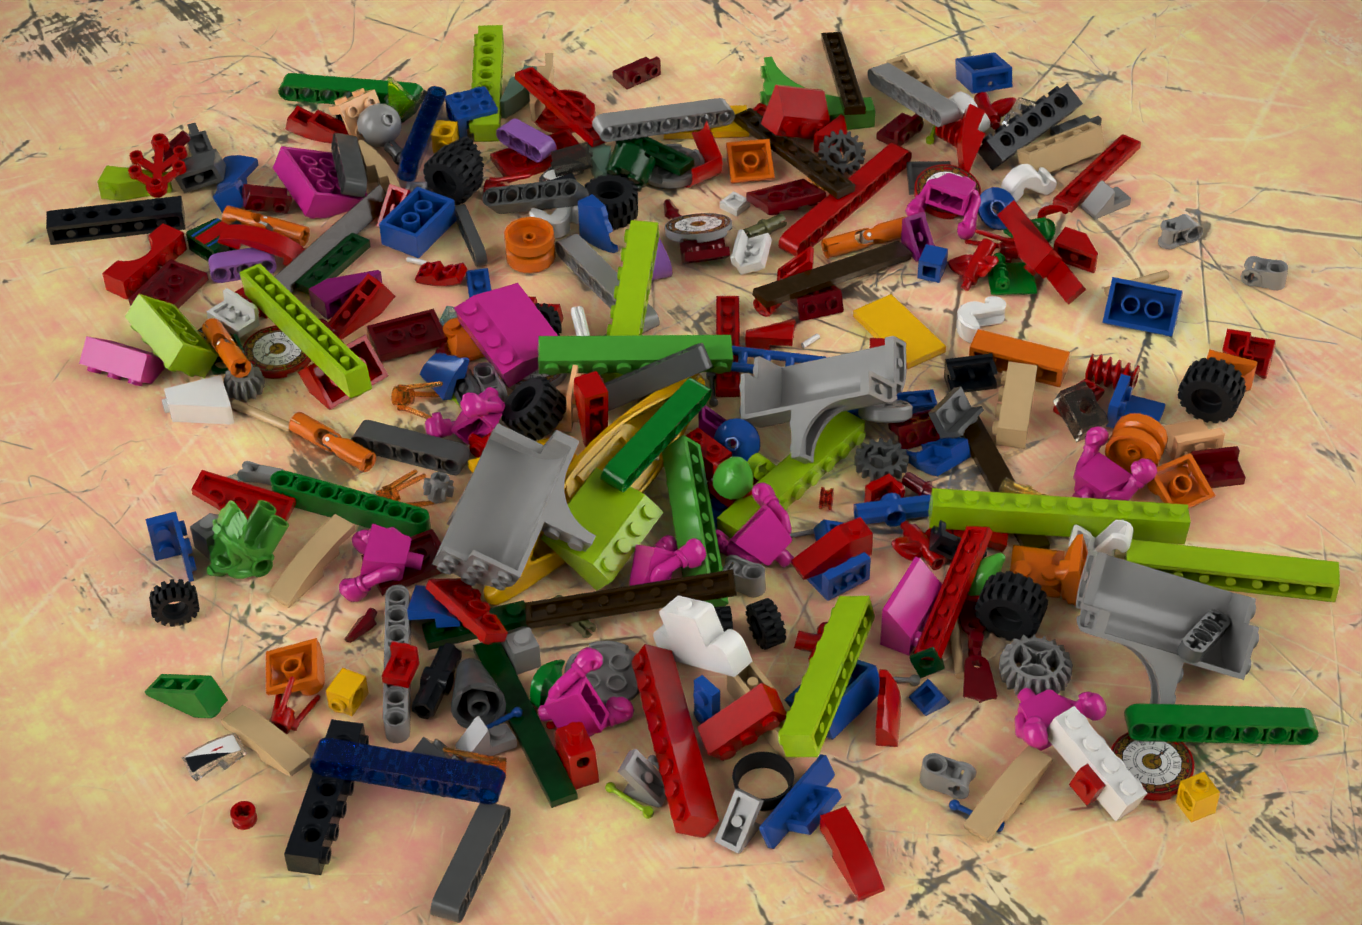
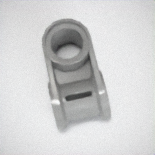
(1179, 232)
(1267, 273)
(487, 377)
(748, 576)
(945, 775)

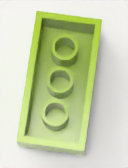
(171, 336)

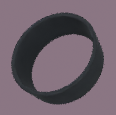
(765, 760)

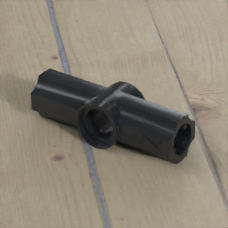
(436, 681)

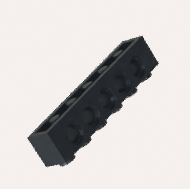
(1029, 126)
(114, 220)
(321, 810)

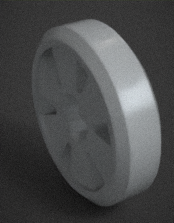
(888, 412)

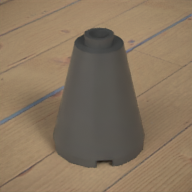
(476, 695)

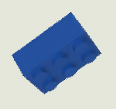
(417, 222)

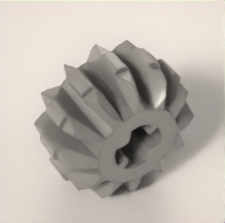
(244, 387)

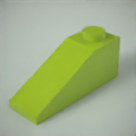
(117, 184)

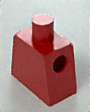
(574, 744)

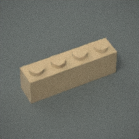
(1064, 148)
(1016, 405)
(746, 681)

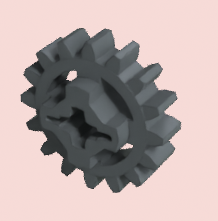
(849, 146)
(881, 459)

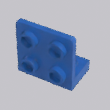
(469, 106)
(1125, 403)
(168, 541)
(842, 577)

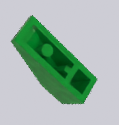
(190, 694)

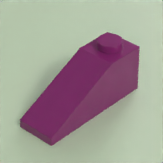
(333, 292)

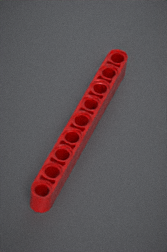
(832, 211)

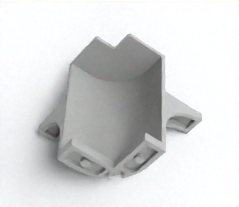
(819, 390)
(506, 506)
(1153, 614)

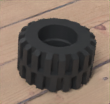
(453, 173)
(618, 196)
(1211, 390)
(534, 408)
(1011, 606)

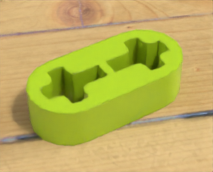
(760, 465)

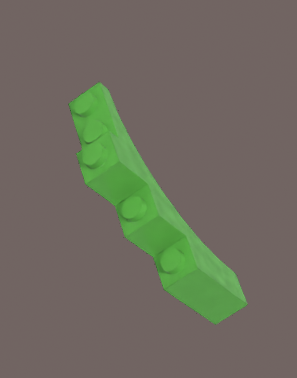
(773, 76)

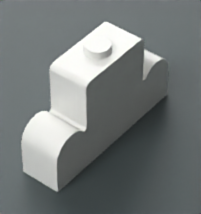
(698, 638)

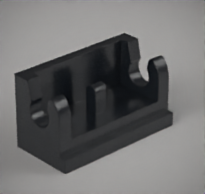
(971, 373)
(944, 542)

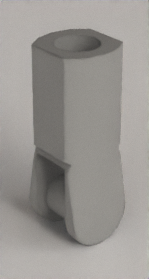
(256, 473)

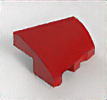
(774, 334)
(1253, 348)
(888, 711)

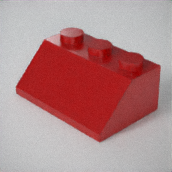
(796, 112)
(326, 390)

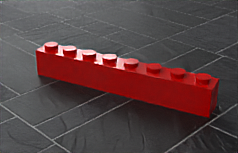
(674, 742)

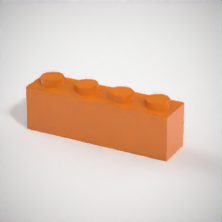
(1051, 361)

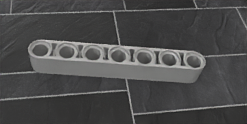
(913, 94)
(663, 119)
(596, 273)
(395, 698)

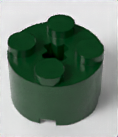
(631, 163)

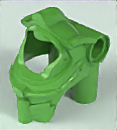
(245, 545)

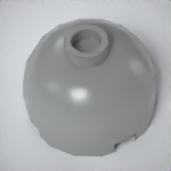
(379, 124)

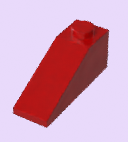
(1032, 250)
(362, 306)
(591, 405)
(834, 548)

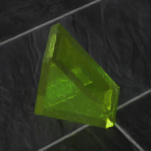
(398, 97)

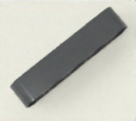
(349, 165)
(537, 195)
(657, 375)
(412, 447)
(470, 862)

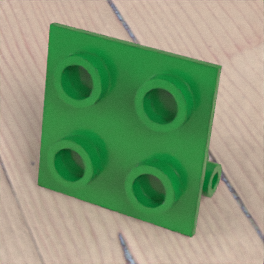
(1010, 278)

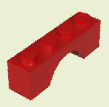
(127, 277)

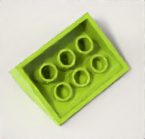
(615, 519)

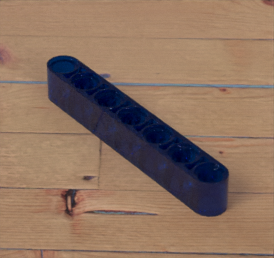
(420, 134)
(408, 771)

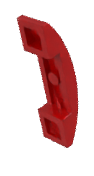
(261, 239)

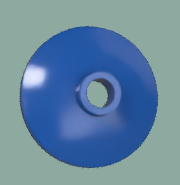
(996, 199)
(743, 433)

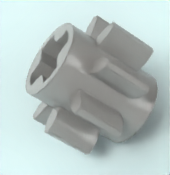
(438, 487)

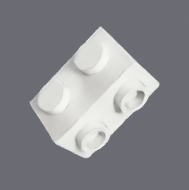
(750, 253)
(235, 313)

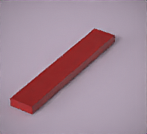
(559, 105)
(1099, 170)
(1060, 276)
(728, 324)
(954, 590)

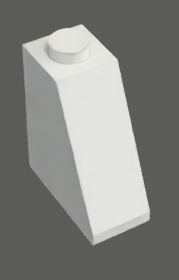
(199, 402)

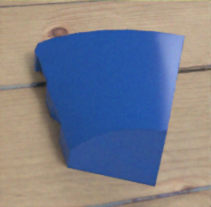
(237, 168)
(594, 224)
(444, 369)
(940, 455)
(425, 606)

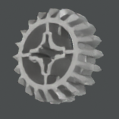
(1036, 658)

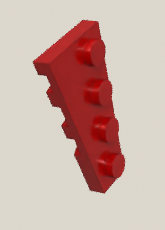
(219, 490)
(467, 606)

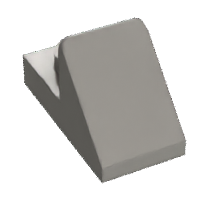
(1105, 200)
(486, 741)
(643, 779)
(739, 821)

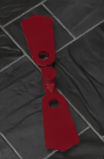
(977, 680)

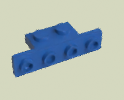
(803, 804)

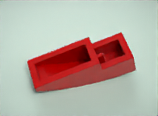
(314, 126)
(969, 136)
(851, 853)

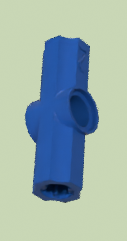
(892, 509)

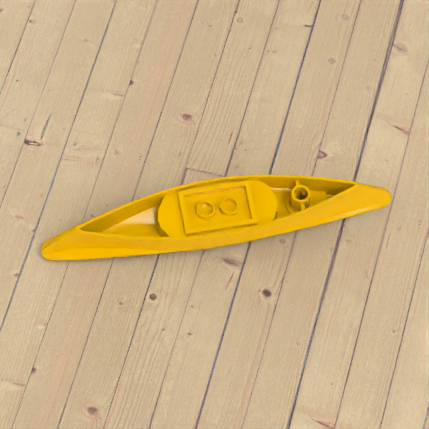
(596, 455)

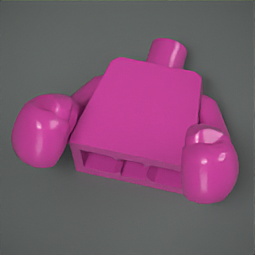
(951, 194)
(478, 416)
(1102, 478)
(764, 534)
(384, 560)
(660, 561)
(575, 699)
(1039, 710)

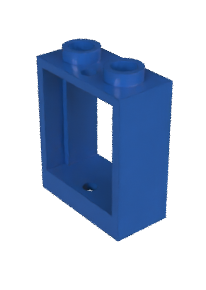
(990, 68)

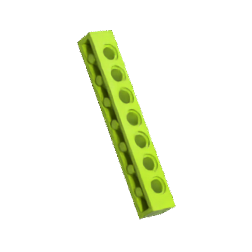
(489, 73)

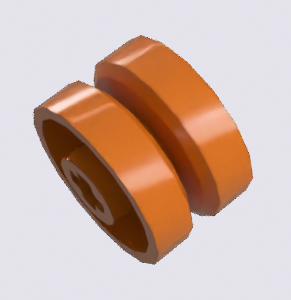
(530, 244)
(1136, 438)

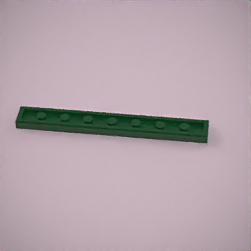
(527, 727)

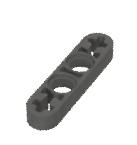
(470, 235)
(1203, 636)

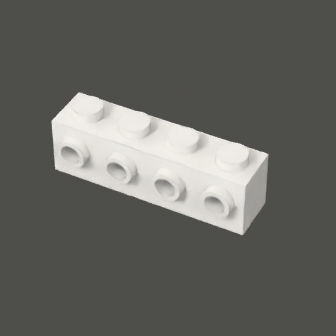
(1081, 745)

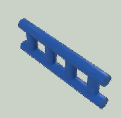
(745, 352)

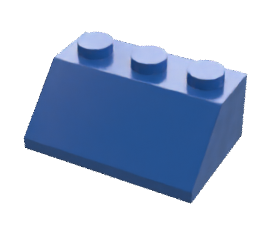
(1142, 306)
(859, 693)

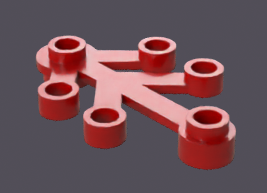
(158, 185)

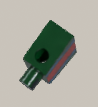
(204, 238)

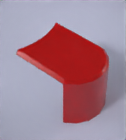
(709, 150)

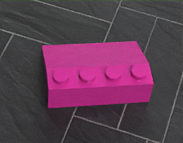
(313, 182)
(505, 330)

